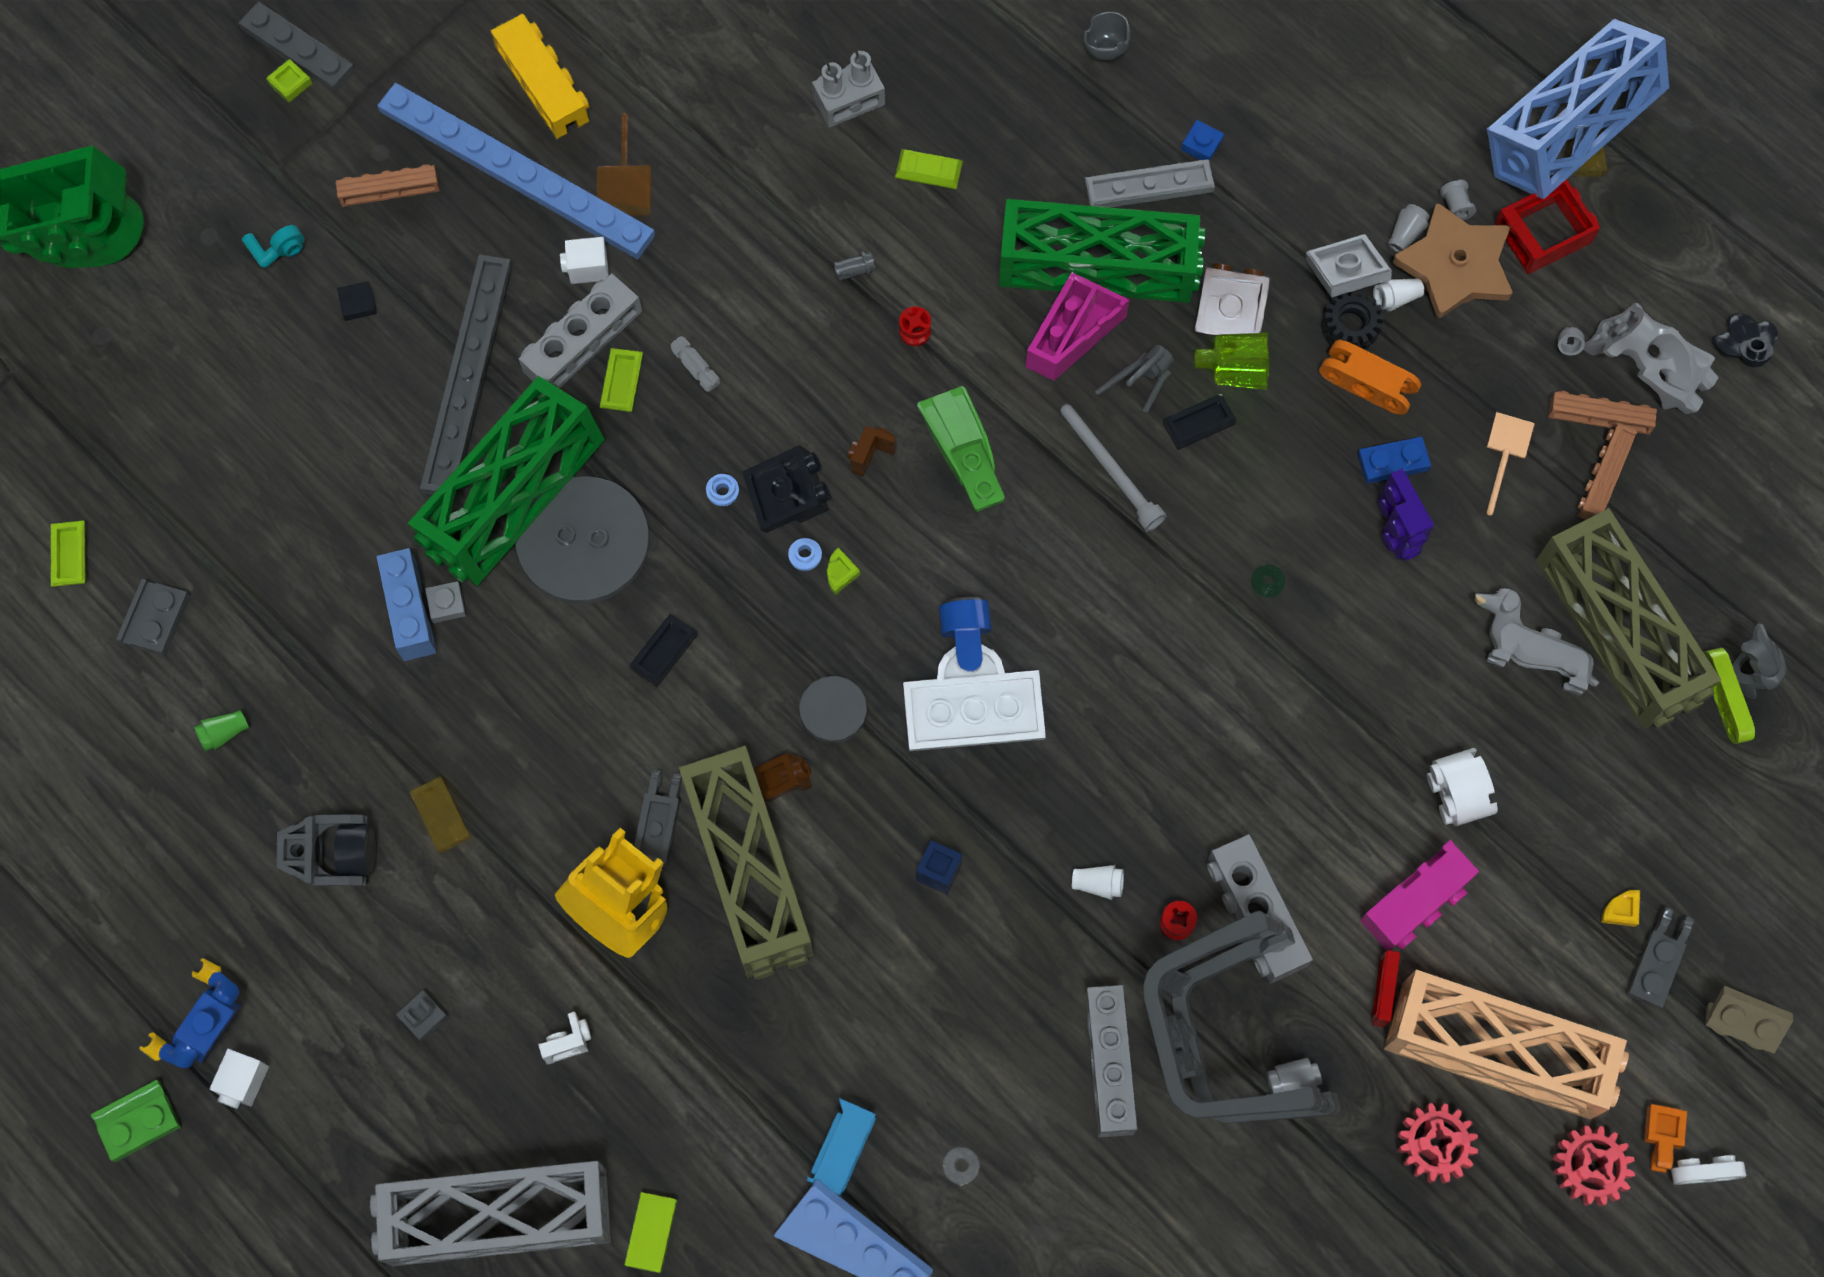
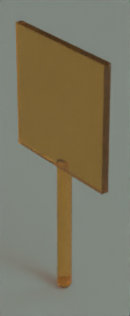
(625, 186)

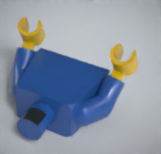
(203, 1023)

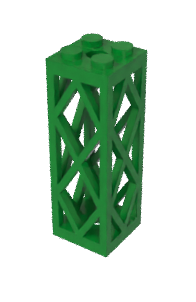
(1112, 234)
(439, 532)

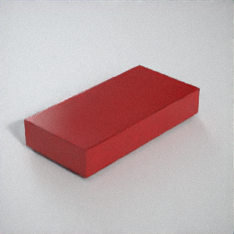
(1385, 988)

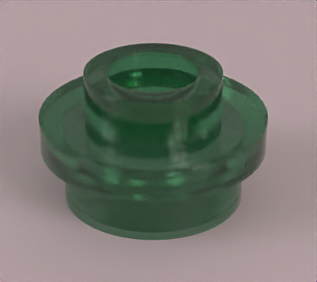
(1264, 589)

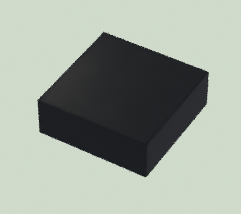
(356, 301)

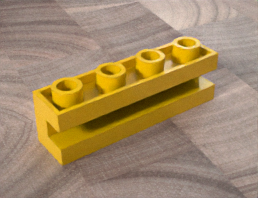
(540, 75)

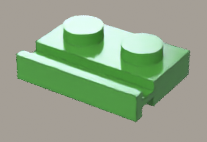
(136, 1121)

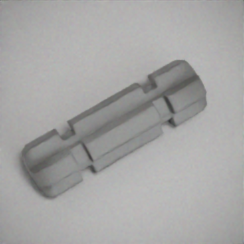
(695, 364)

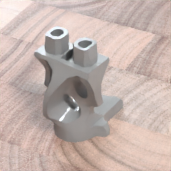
(1678, 360)

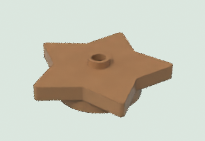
(1457, 261)

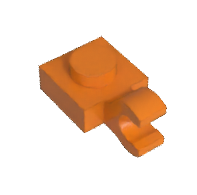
(1667, 1131)

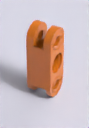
(1369, 377)

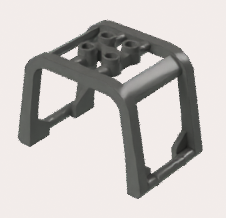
(1177, 1035)

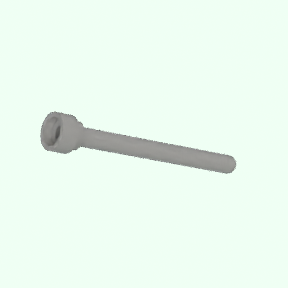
(1149, 514)

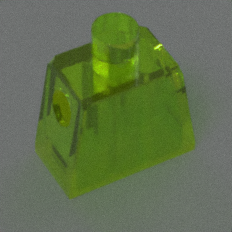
(1238, 360)

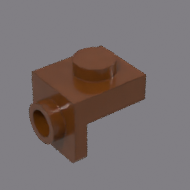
(870, 440)

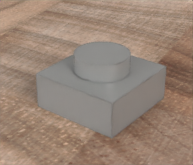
(445, 602)

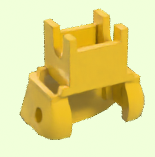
(607, 890)

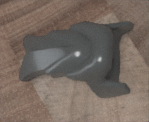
(1765, 660)

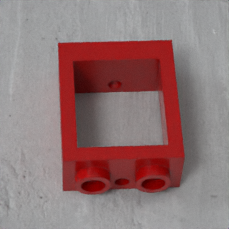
(1523, 242)

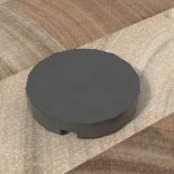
(833, 709)

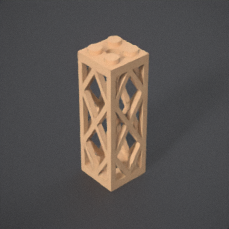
(1601, 1050)

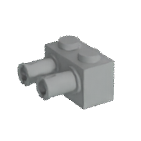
(848, 91)

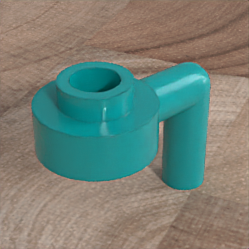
(284, 242)

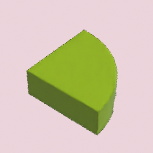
(840, 571)

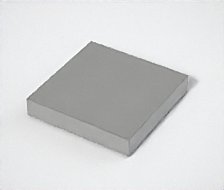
(1348, 265)

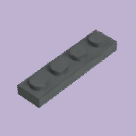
(297, 46)

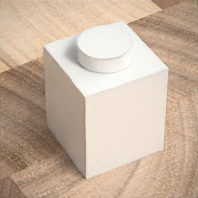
(585, 260)
(238, 1079)

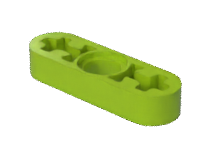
(1730, 699)

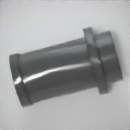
(855, 266)

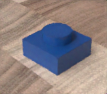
(1202, 141)

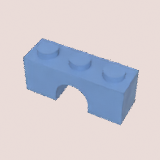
(405, 606)

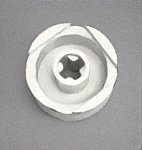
(1462, 787)

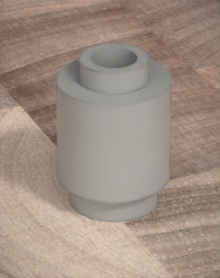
(1294, 1076)

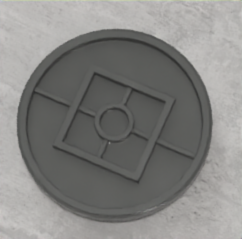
(585, 542)

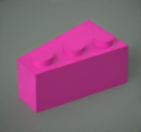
(1074, 325)
(1420, 898)

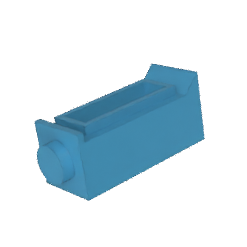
(842, 1147)

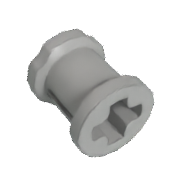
(1457, 199)

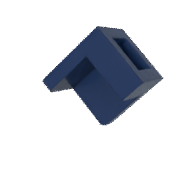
(939, 867)

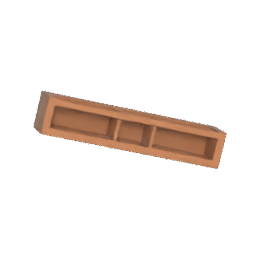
(387, 185)
(1601, 412)
(1607, 471)

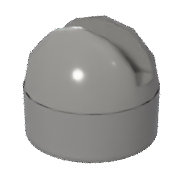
(1578, 341)

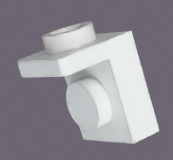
(562, 1046)

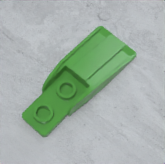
(963, 445)

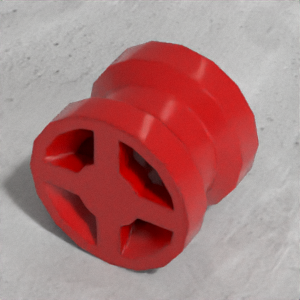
(911, 319)
(1173, 925)

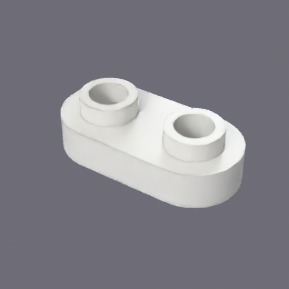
(1722, 1169)

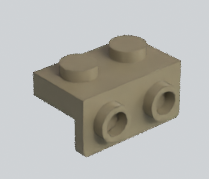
(1748, 1019)

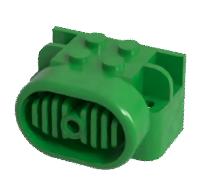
(69, 210)

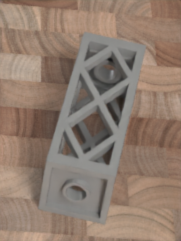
(392, 1210)

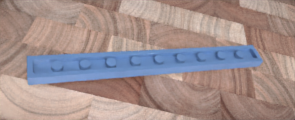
(516, 171)

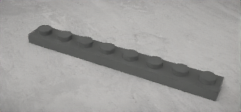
(467, 371)

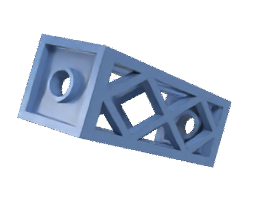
(1636, 65)

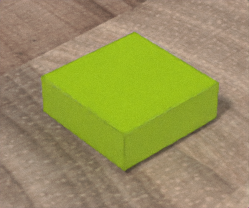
(289, 80)

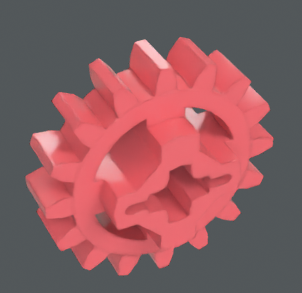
(1441, 1157)
(1602, 1176)

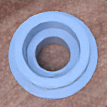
(718, 482)
(805, 563)

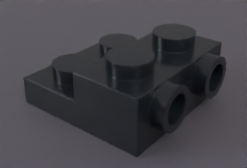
(787, 489)

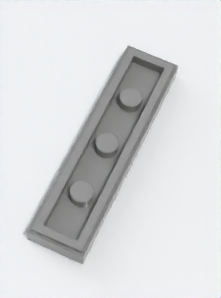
(1149, 184)

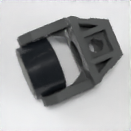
(353, 850)

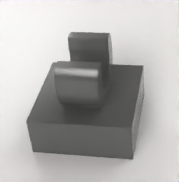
(422, 1016)

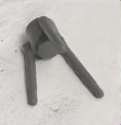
(1152, 365)

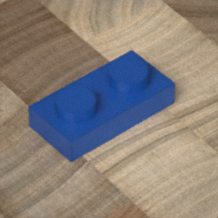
(1382, 460)

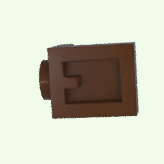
(783, 776)

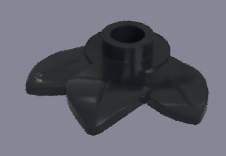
(1747, 340)

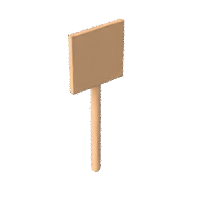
(1510, 437)

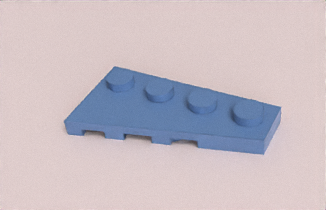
(846, 1238)

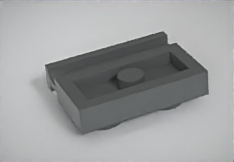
(153, 617)

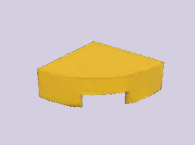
(1623, 909)

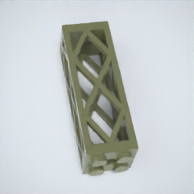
(1692, 671)
(774, 947)

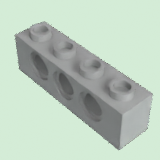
(576, 351)
(1244, 857)
(1110, 1061)

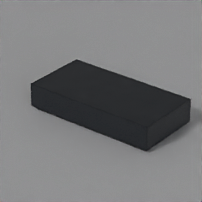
(1199, 421)
(663, 650)

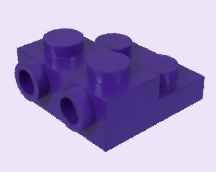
(1408, 519)

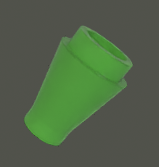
(220, 729)

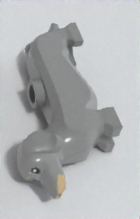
(1533, 648)

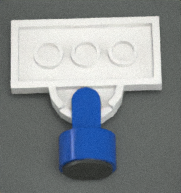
(972, 695)

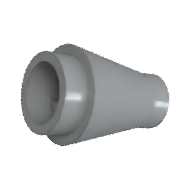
(1409, 226)

